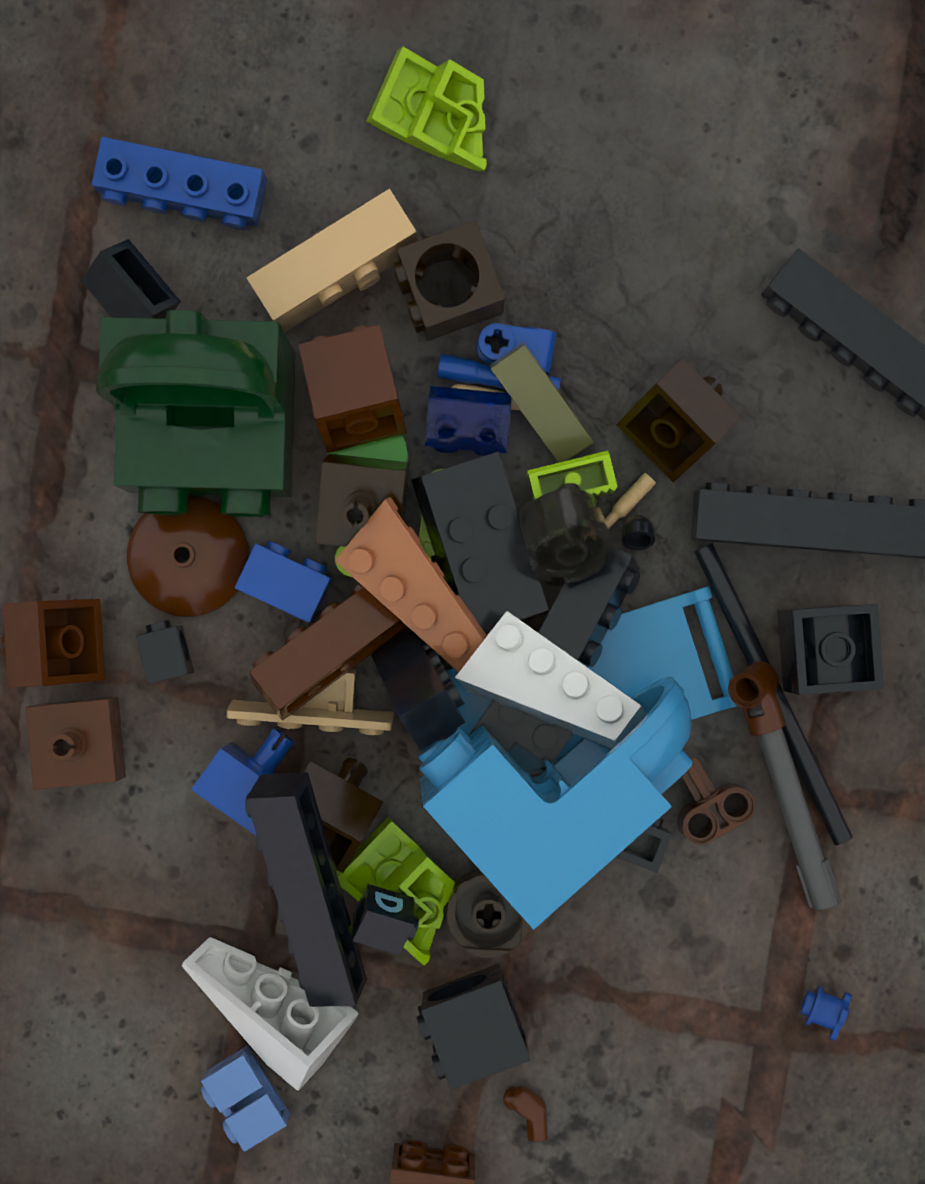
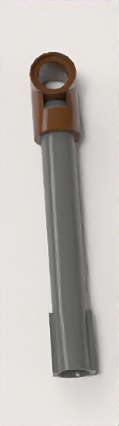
(766, 722)

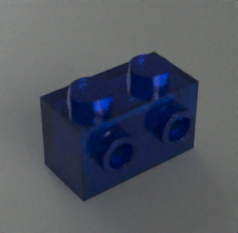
(468, 420)

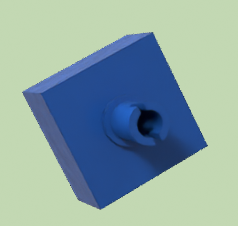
(234, 774)

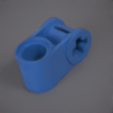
(538, 340)

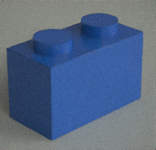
(284, 582)

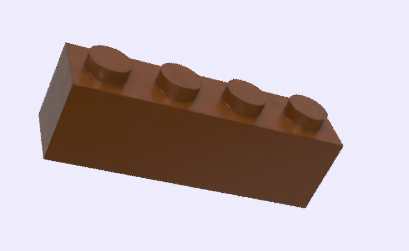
(324, 651)

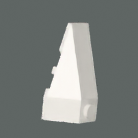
(269, 1010)

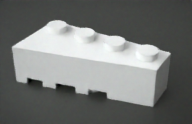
(544, 681)

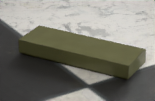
(541, 403)

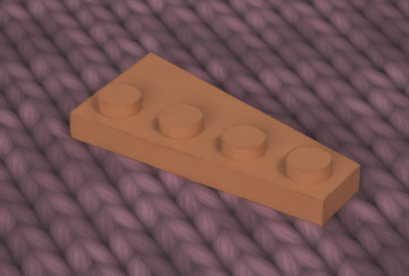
(404, 579)

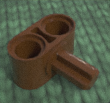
(710, 802)

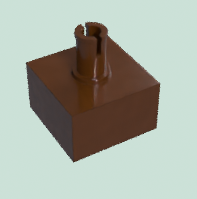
(53, 642)
(75, 743)

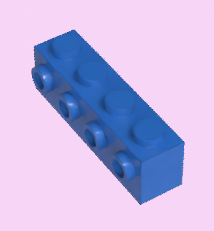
(179, 182)

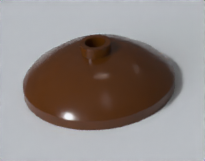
(214, 566)

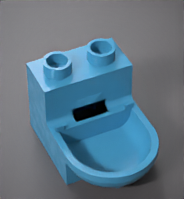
(557, 829)

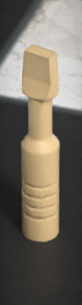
(630, 499)

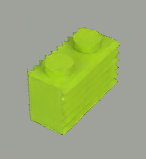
(590, 473)

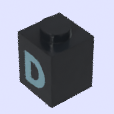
(384, 919)

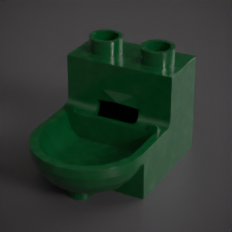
(199, 410)

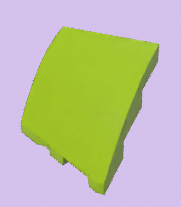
(433, 108)
(400, 865)

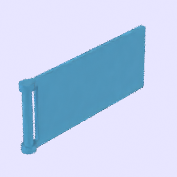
(639, 651)

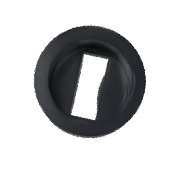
(638, 533)

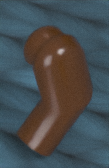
(530, 1107)

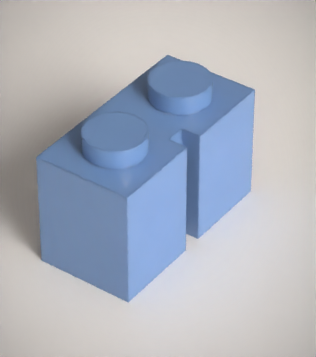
(245, 1098)

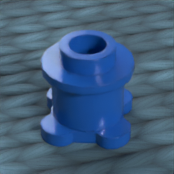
(826, 1010)

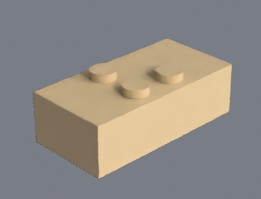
(334, 261)

